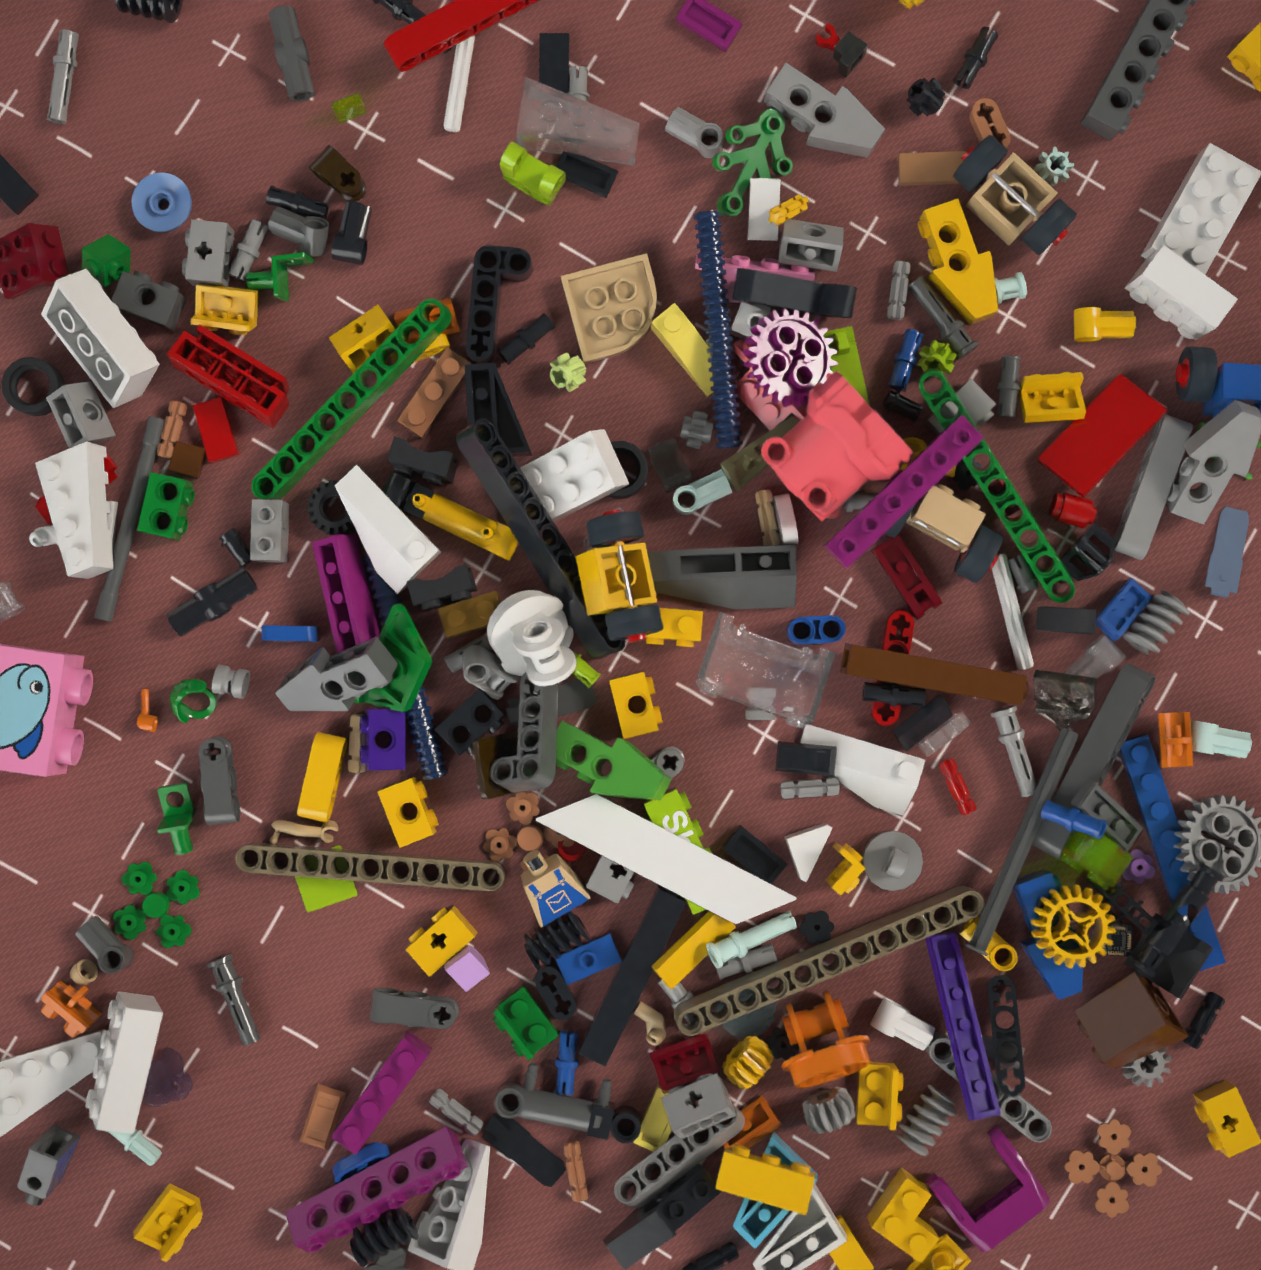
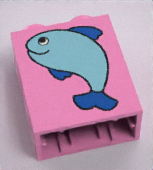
(39, 709)

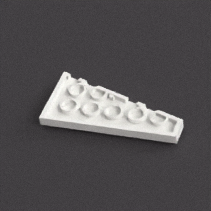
(42, 1075)

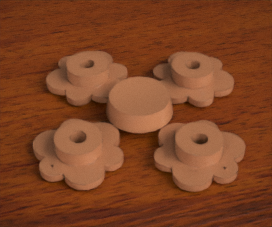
(528, 837)
(1112, 1168)

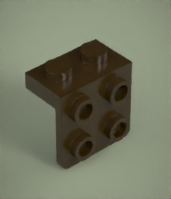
(485, 753)

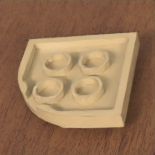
(611, 306)

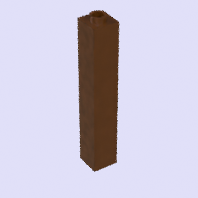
(934, 674)

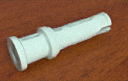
(739, 943)

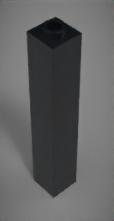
(632, 976)

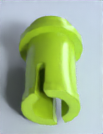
(585, 672)

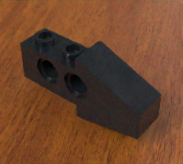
(660, 1217)

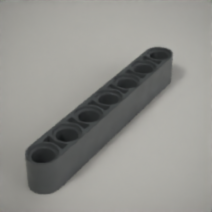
(1098, 749)

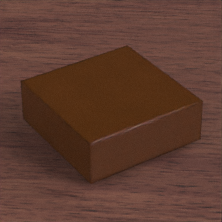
(187, 459)

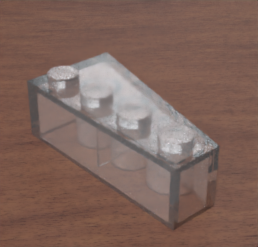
(566, 124)

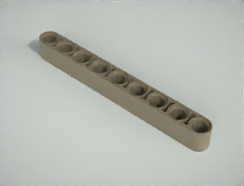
(357, 871)

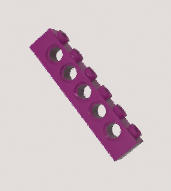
(903, 491)
(306, 1217)

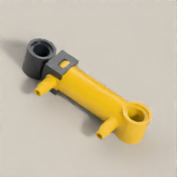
(450, 516)

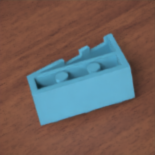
(756, 1218)

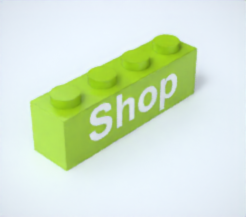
(672, 816)

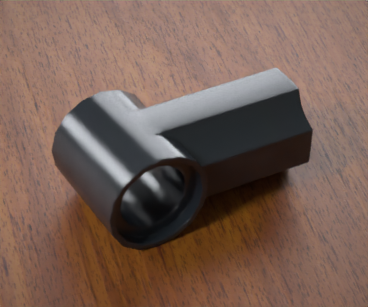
(351, 241)

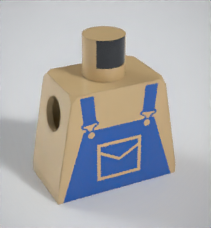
(552, 887)

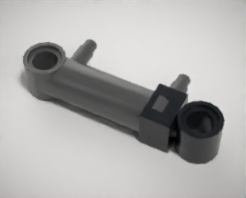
(593, 1116)

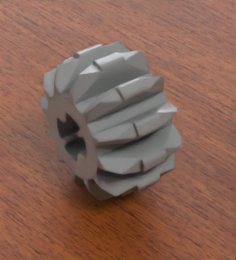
(1151, 1070)
(828, 1110)

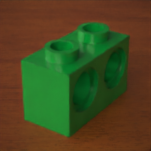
(157, 505)

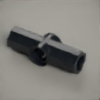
(212, 602)

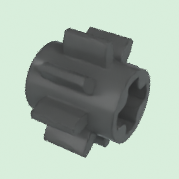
(696, 429)

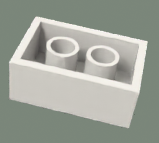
(1180, 293)
(576, 474)

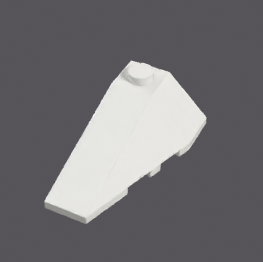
(388, 535)
(871, 771)

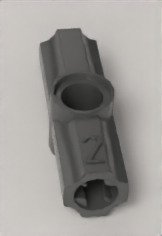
(291, 53)

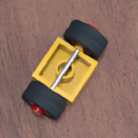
(619, 577)

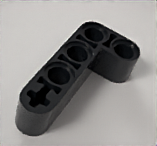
(794, 293)
(491, 305)

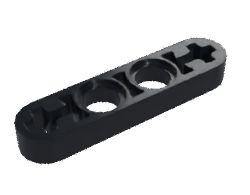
(1009, 1035)

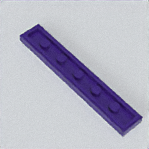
(962, 1026)

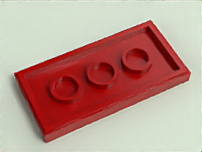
(1103, 437)

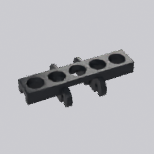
(1111, 899)

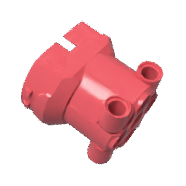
(835, 449)

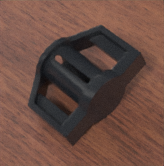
(1084, 543)

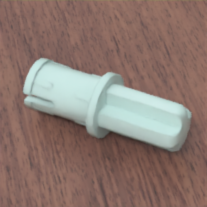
(139, 1146)

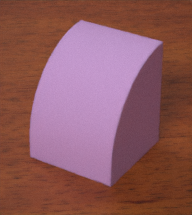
(467, 968)

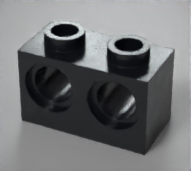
(466, 716)

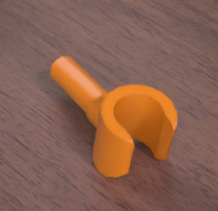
(144, 720)

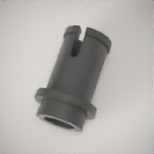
(1023, 576)

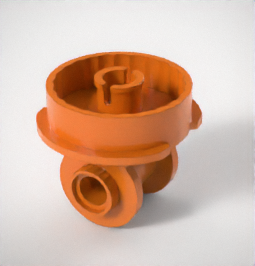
(828, 1064)

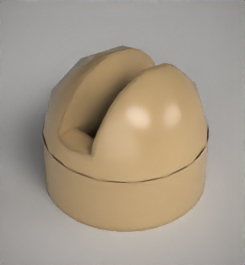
(90, 969)

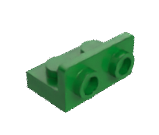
(524, 1022)

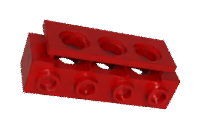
(222, 376)

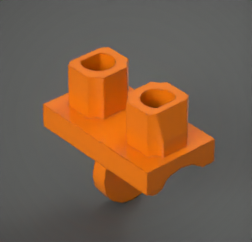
(1175, 739)
(71, 1006)

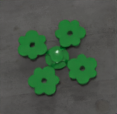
(156, 904)

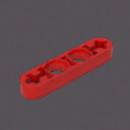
(892, 630)

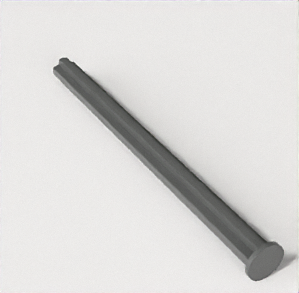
(1022, 842)

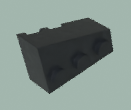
(490, 401)

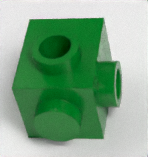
(106, 259)

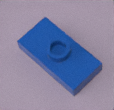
(1122, 609)
(588, 958)

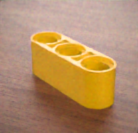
(322, 777)

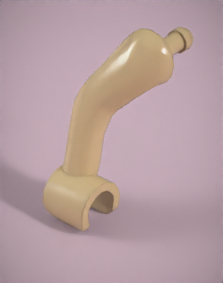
(303, 830)

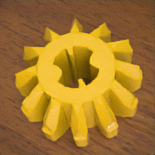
(748, 1062)

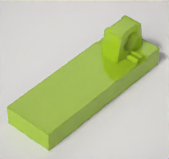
(847, 358)

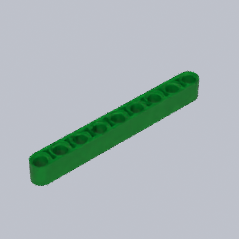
(365, 398)
(1001, 500)

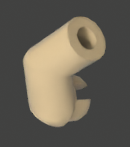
(654, 1023)

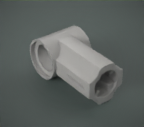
(693, 130)

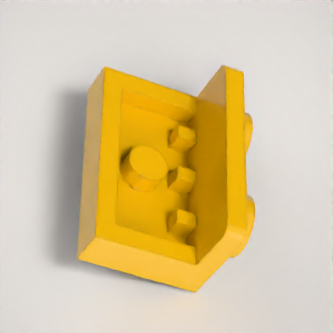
(225, 308)
(1052, 397)
(845, 875)
(169, 1221)

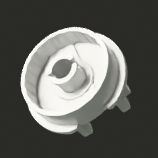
(533, 637)

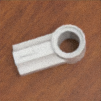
(896, 1021)

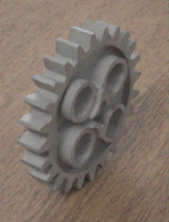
(1231, 819)

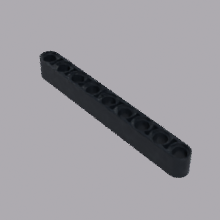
(534, 531)

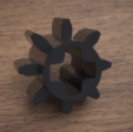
(925, 97)

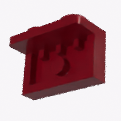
(683, 1061)

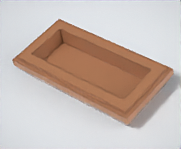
(322, 1117)

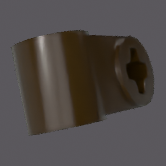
(337, 172)

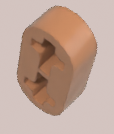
(995, 121)

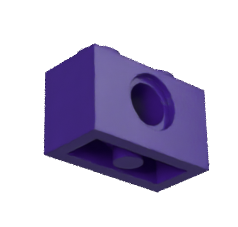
(393, 754)

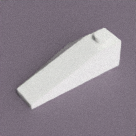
(454, 1223)

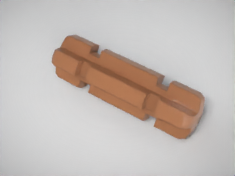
(171, 429)
(575, 1171)

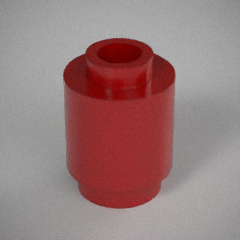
(1072, 510)

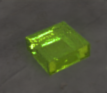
(349, 108)

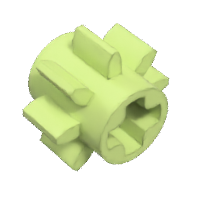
(567, 372)

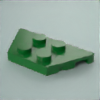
(413, 661)

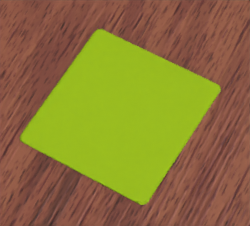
(324, 892)

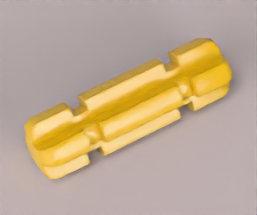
(788, 209)

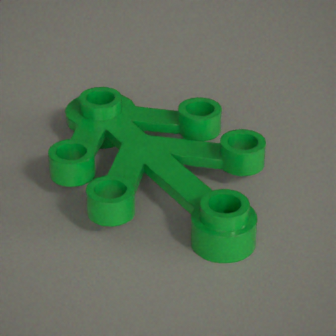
(754, 157)

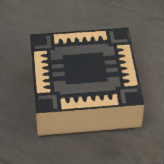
(1121, 941)

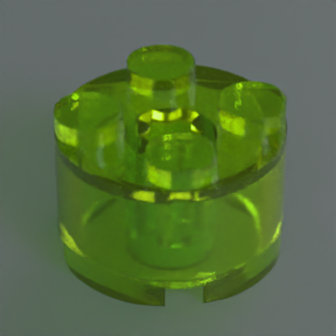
(1097, 857)

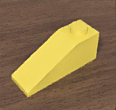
(685, 345)

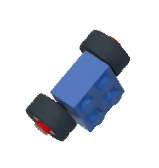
(1217, 387)

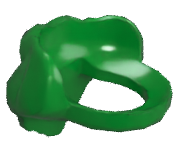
(185, 687)

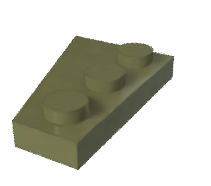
(749, 461)

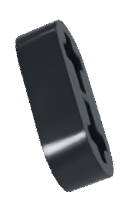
(549, 995)

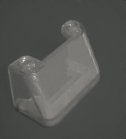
(763, 672)

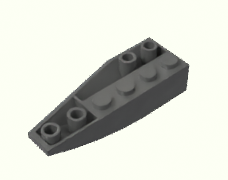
(728, 576)

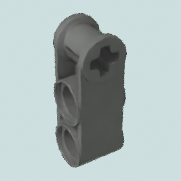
(218, 782)
(412, 1008)

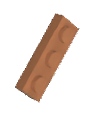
(434, 393)

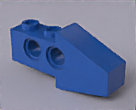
(1058, 978)

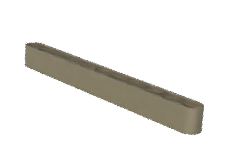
(813, 959)

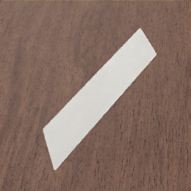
(666, 859)

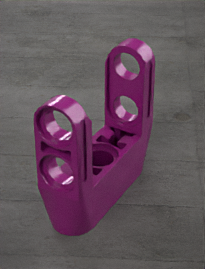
(1005, 1210)

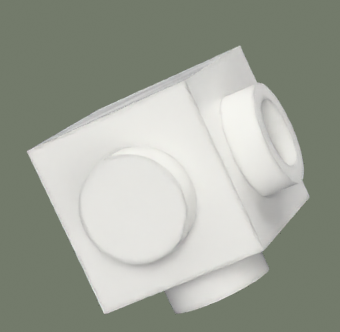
(747, 318)

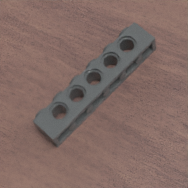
(1101, 114)

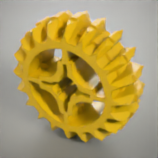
(1061, 932)

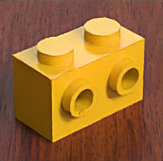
(678, 625)

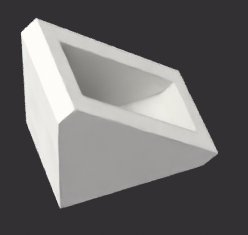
(806, 847)

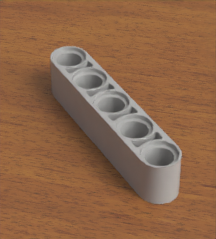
(1152, 486)
(1019, 1117)
(670, 1169)

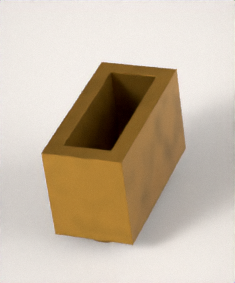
(468, 614)

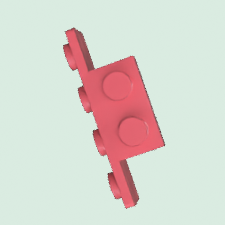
(763, 408)

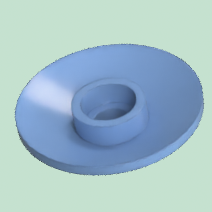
(152, 192)

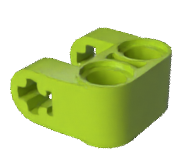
(531, 174)

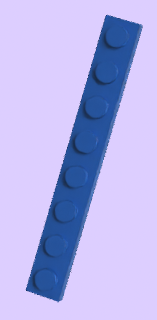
(1160, 826)

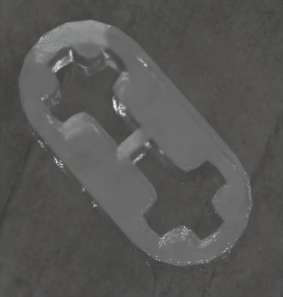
(944, 733)

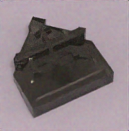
(1064, 696)

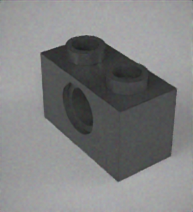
(162, 312)

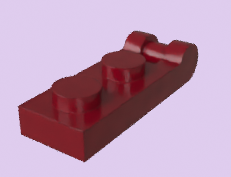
(906, 576)

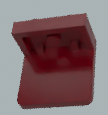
(31, 259)

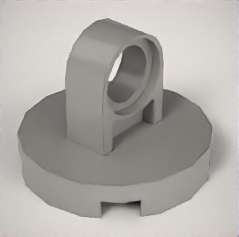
(892, 860)

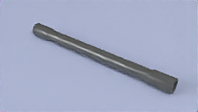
(109, 595)

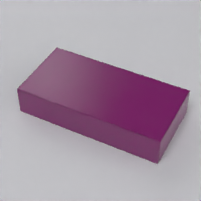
(709, 23)

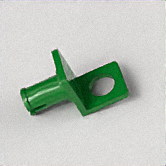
(278, 277)
(177, 818)

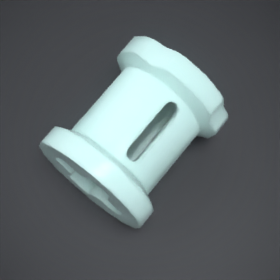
(1011, 287)

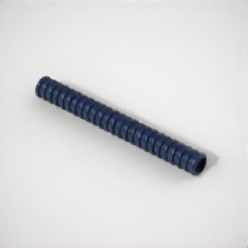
(718, 328)
(419, 714)

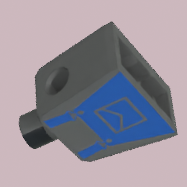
(47, 1164)

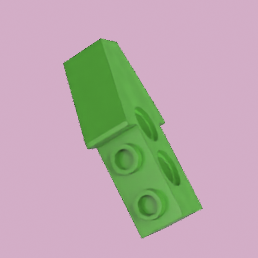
(631, 773)

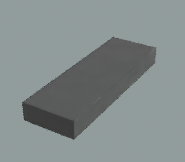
(1097, 803)

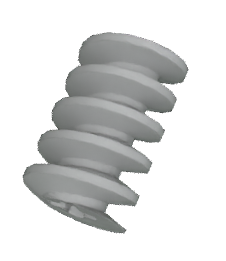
(1155, 623)
(927, 1121)

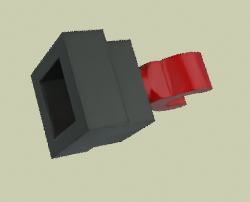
(847, 51)

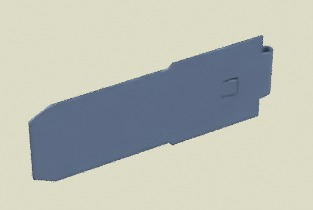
(1227, 554)

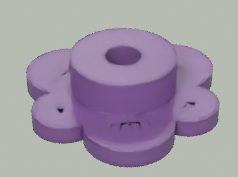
(1146, 869)

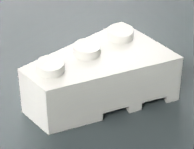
(802, 1238)

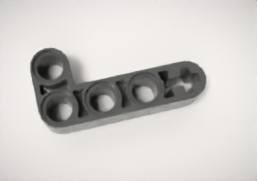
(530, 730)

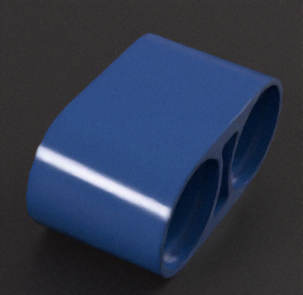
(815, 630)

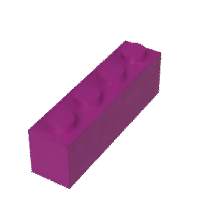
(346, 590)
(381, 1092)

